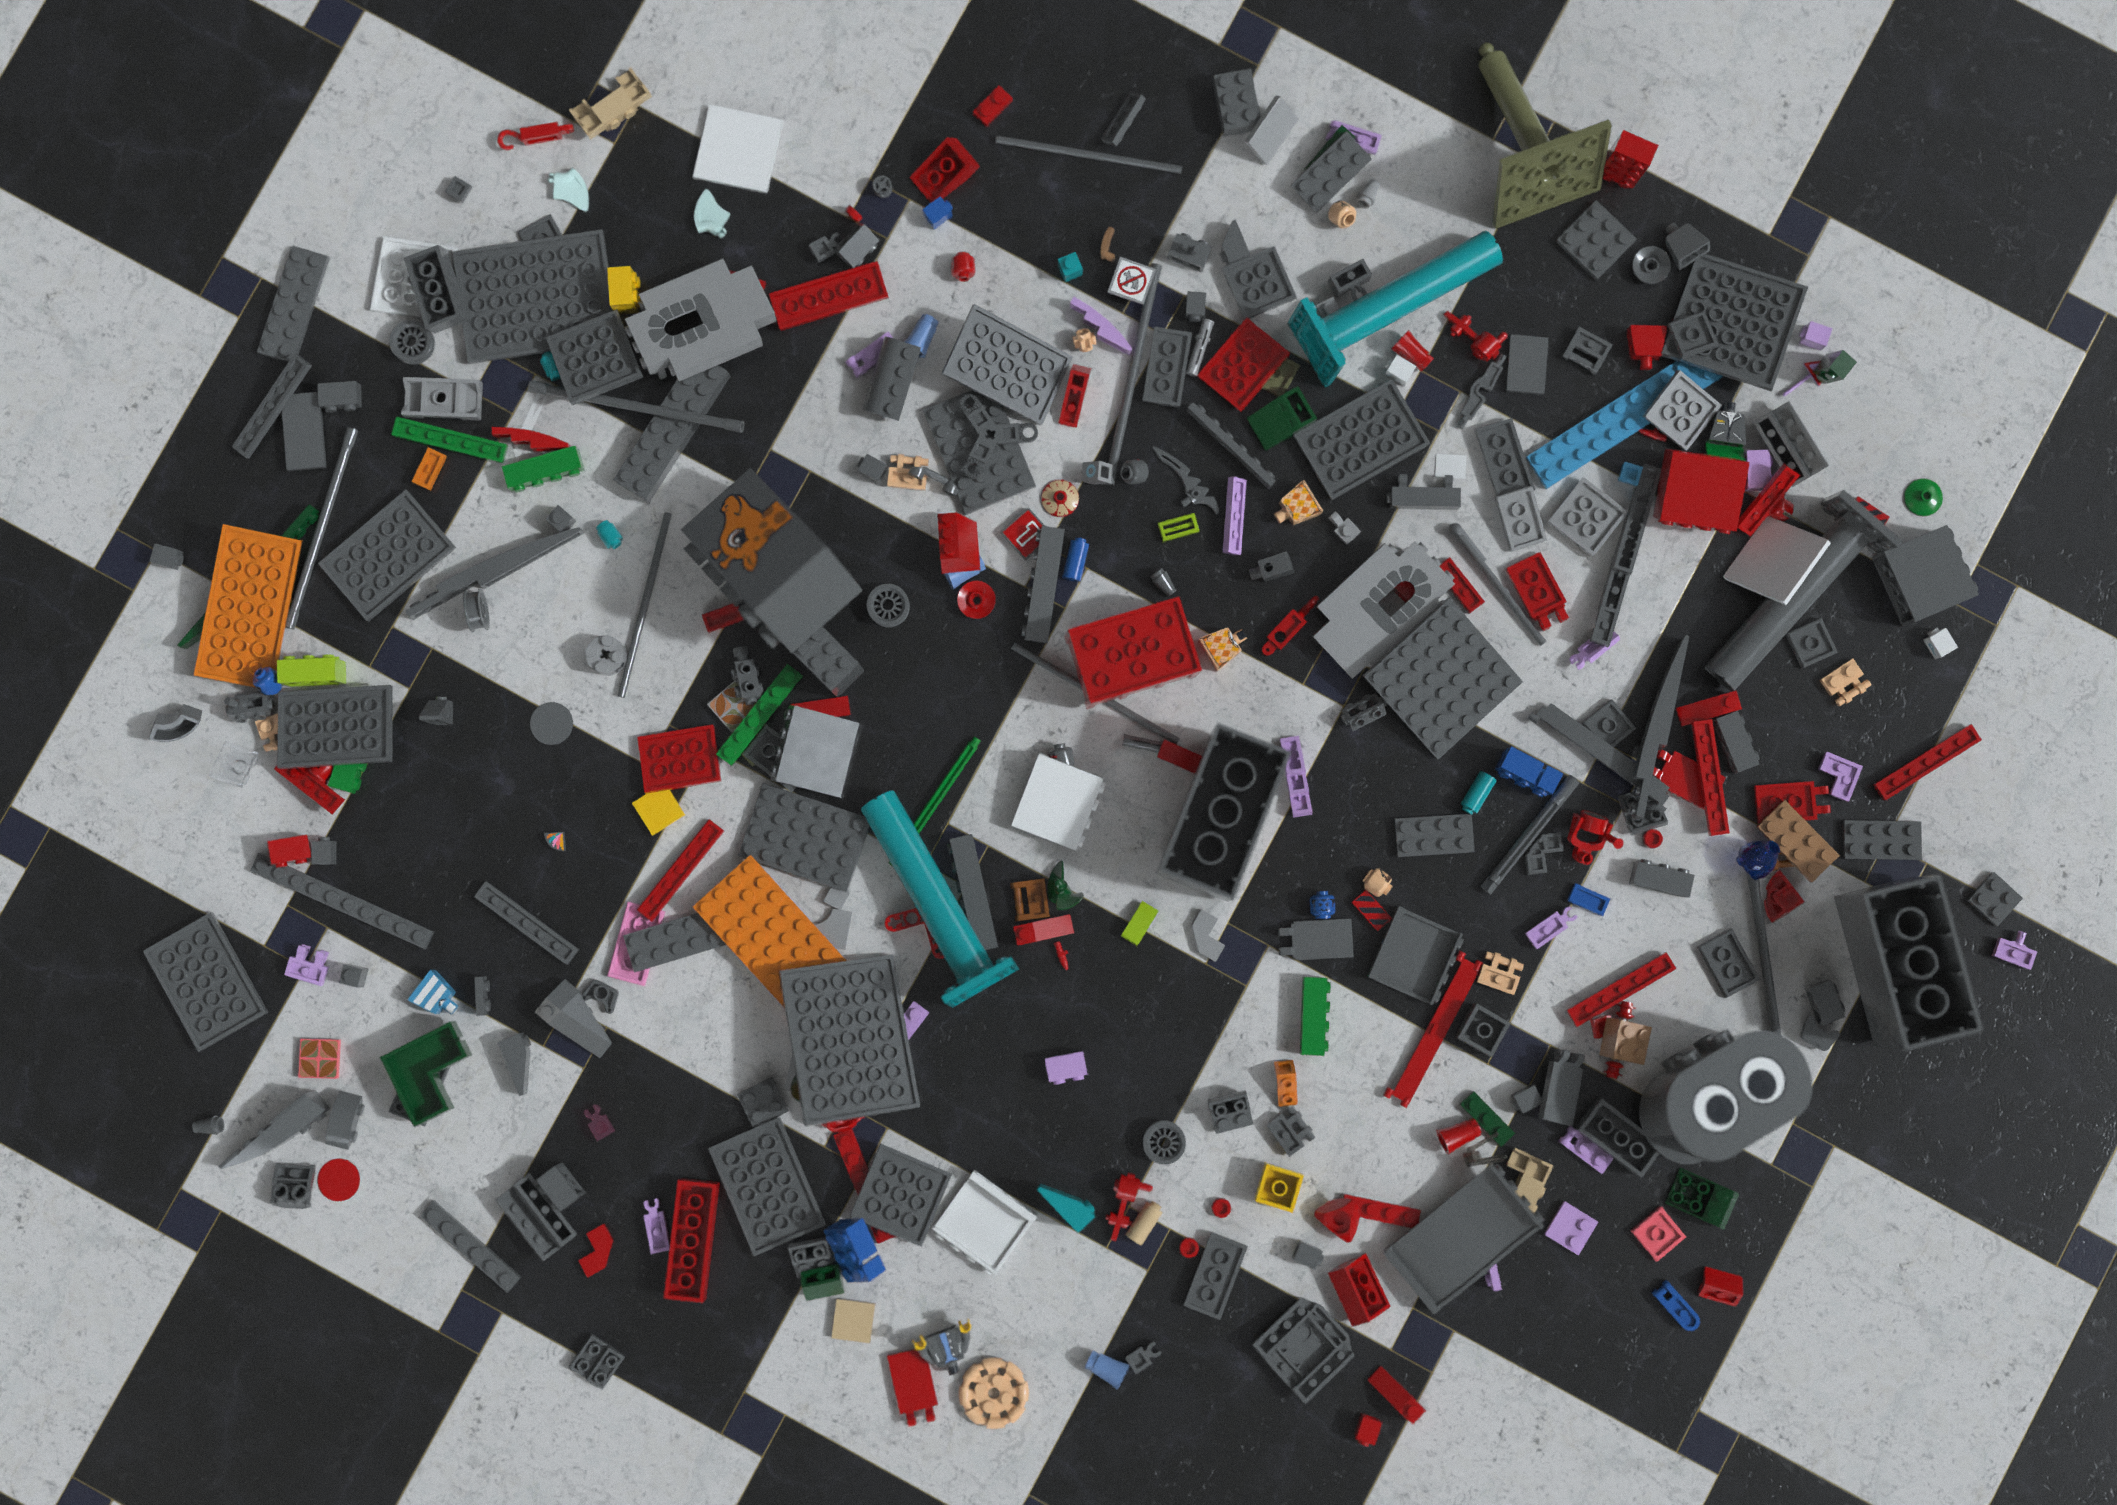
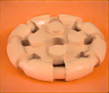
(987, 1403)

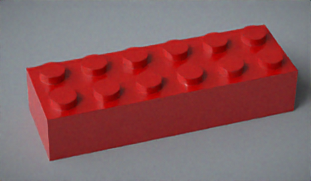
(691, 1240)

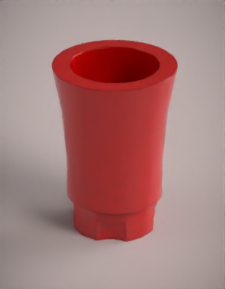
(1412, 351)
(1458, 1135)

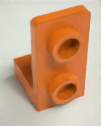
(1286, 1083)

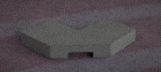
(1535, 857)

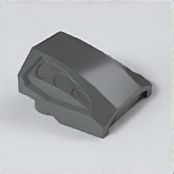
(292, 1186)

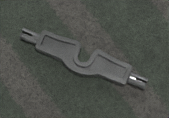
(1487, 383)

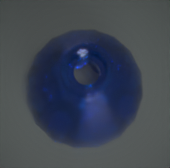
(1758, 858)

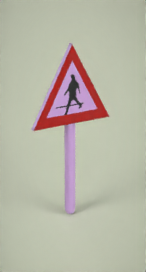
(1810, 366)

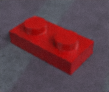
(992, 106)

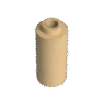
(1144, 1222)

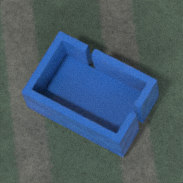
(1528, 772)
(852, 1246)

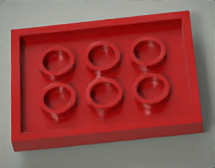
(1243, 364)
(679, 759)

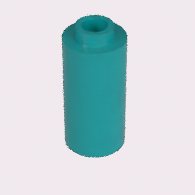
(1478, 793)

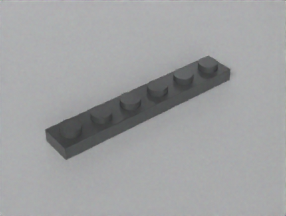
(271, 405)
(1237, 450)
(526, 923)
(470, 1246)

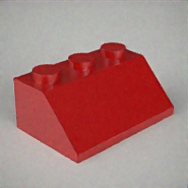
(958, 543)
(1359, 1290)

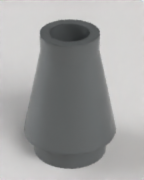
(1163, 582)
(211, 1125)

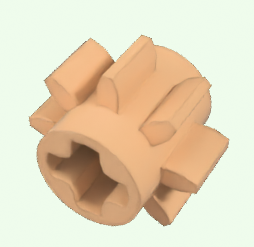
(1084, 340)

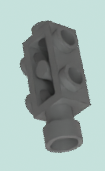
(745, 679)
(1364, 711)

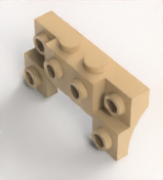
(613, 108)
(1531, 1177)

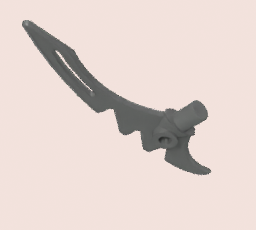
(1194, 493)

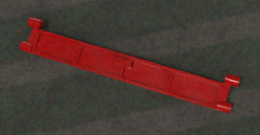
(1435, 1031)

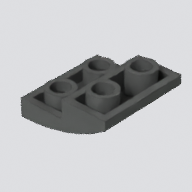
(1651, 820)
(596, 1361)

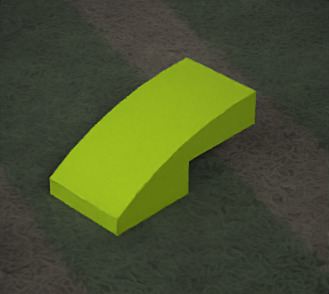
(1139, 923)

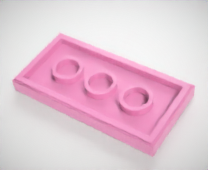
(620, 965)

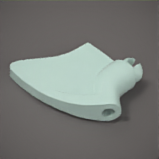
(570, 188)
(710, 216)

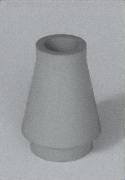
(1367, 195)

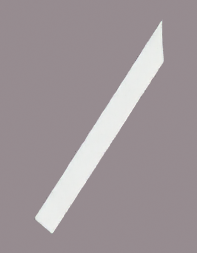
(529, 424)

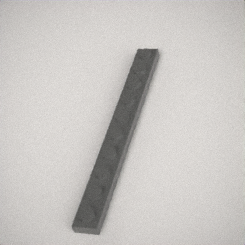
(344, 902)

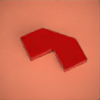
(602, 1243)

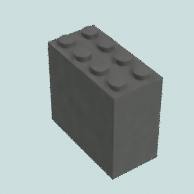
(1925, 575)
(829, 661)

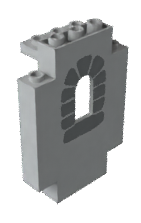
(730, 313)
(1358, 626)

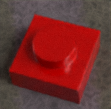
(1598, 1026)

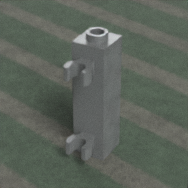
(1424, 497)

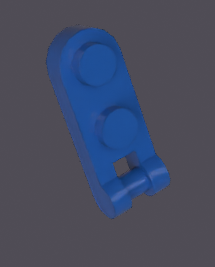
(1677, 1307)

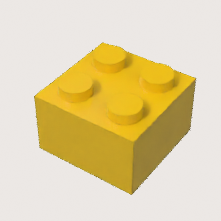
(623, 289)
(1278, 1187)

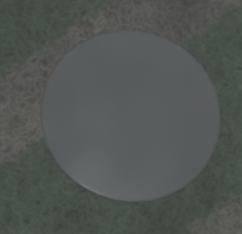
(551, 723)

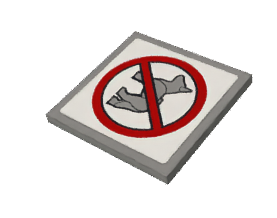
(1131, 280)

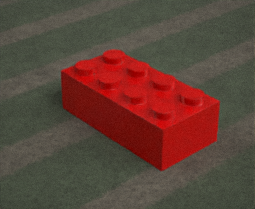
(1628, 159)

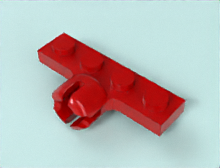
(1770, 501)
(314, 784)

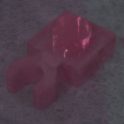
(600, 1125)

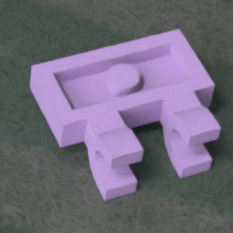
(305, 970)

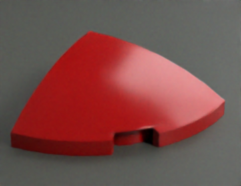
(1781, 897)

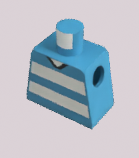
(434, 994)

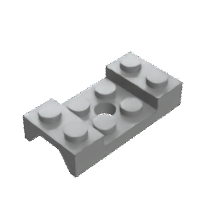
(461, 401)

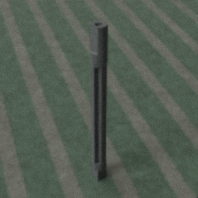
(1530, 834)

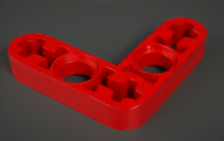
(908, 925)

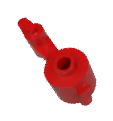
(1484, 346)
(1126, 1189)

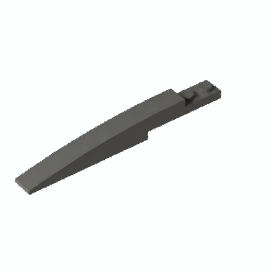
(1625, 556)
(492, 570)
(1657, 729)

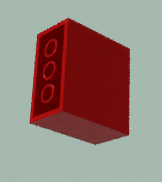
(1700, 491)

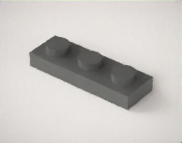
(1123, 119)

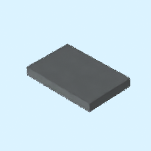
(1527, 364)
(1728, 963)

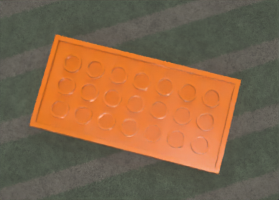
(247, 604)
(764, 925)

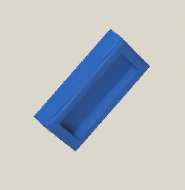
(1588, 899)

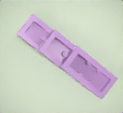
(1106, 331)
(1296, 778)

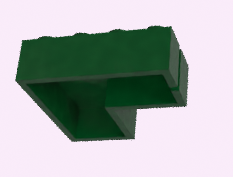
(416, 1068)

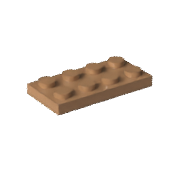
(1798, 841)

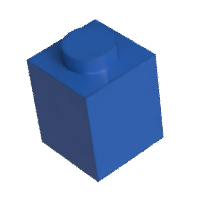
(938, 212)

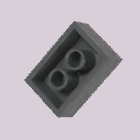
(1236, 102)

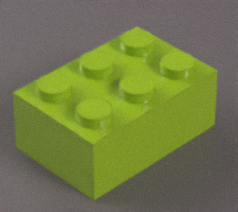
(311, 671)

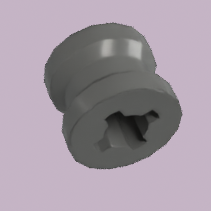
(882, 182)

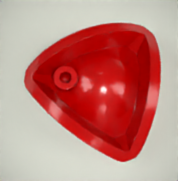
(1340, 1217)

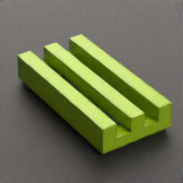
(1181, 534)

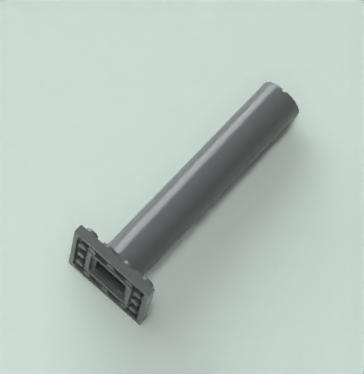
(1772, 620)

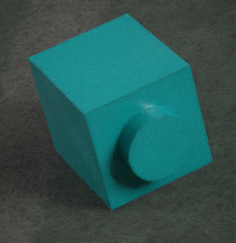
(1070, 267)

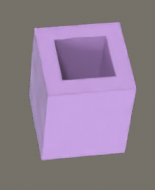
(1815, 335)

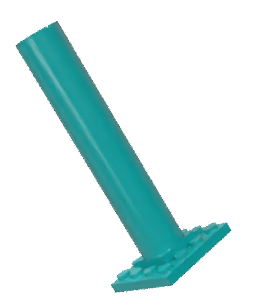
(1327, 336)
(934, 900)

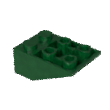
(1282, 418)
(1702, 1198)

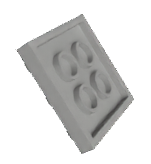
(1682, 410)
(1587, 517)

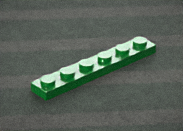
(449, 440)
(759, 715)

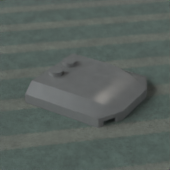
(1305, 1348)

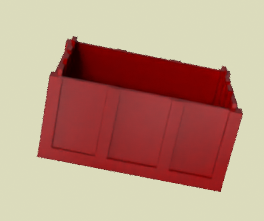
(1133, 652)

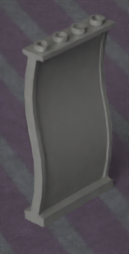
(1464, 1237)

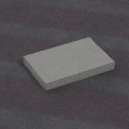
(1271, 130)
(1520, 518)

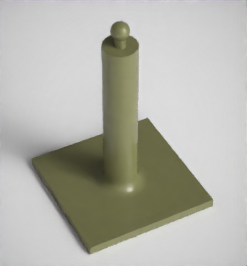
(1545, 170)

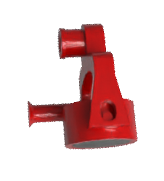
(1595, 824)

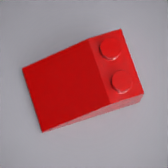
(944, 170)

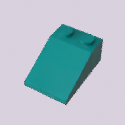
(1070, 1207)

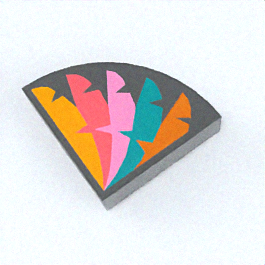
(556, 840)

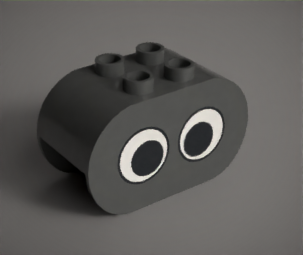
(1724, 1095)

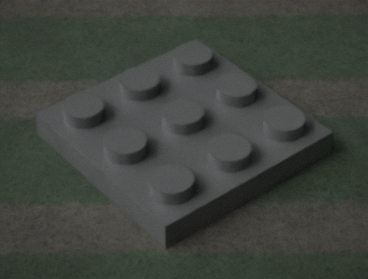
(1596, 240)
(1259, 283)

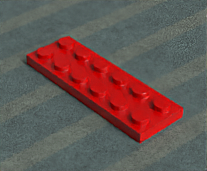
(828, 296)

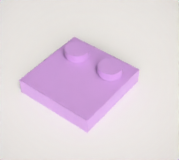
(1571, 1227)

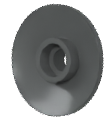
(1657, 258)

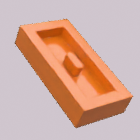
(429, 469)

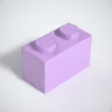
(1759, 469)
(1065, 1067)

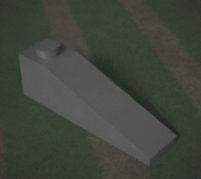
(571, 1016)

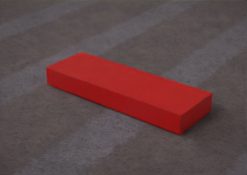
(1462, 588)
(834, 706)

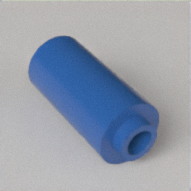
(1075, 560)

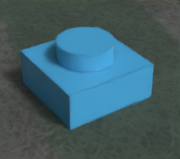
(1630, 474)

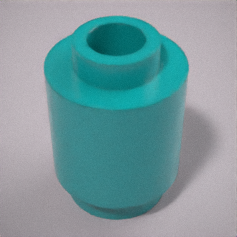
(549, 366)
(609, 535)

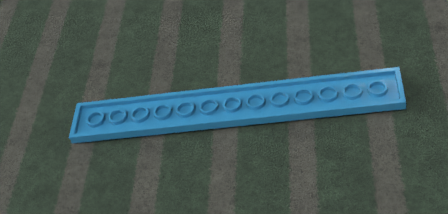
(1607, 426)

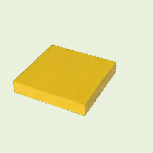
(658, 810)

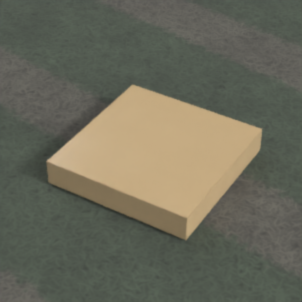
(853, 1320)

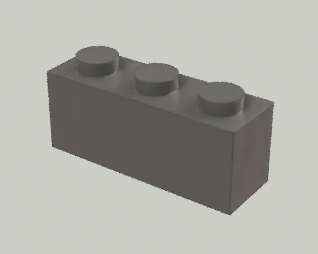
(1736, 742)
(1662, 878)

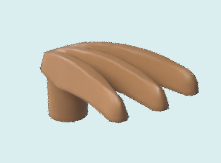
(1105, 245)

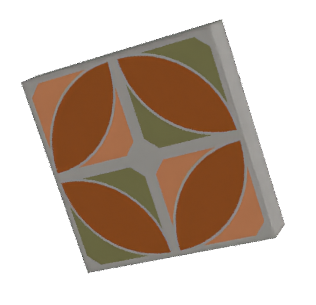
(729, 708)

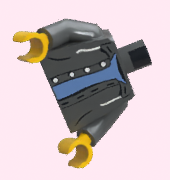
(945, 1346)

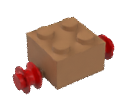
(1624, 1040)

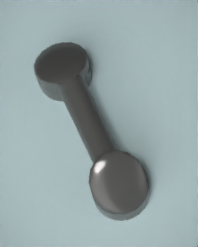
(949, 487)

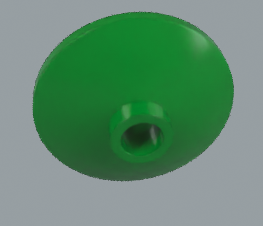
(1917, 503)

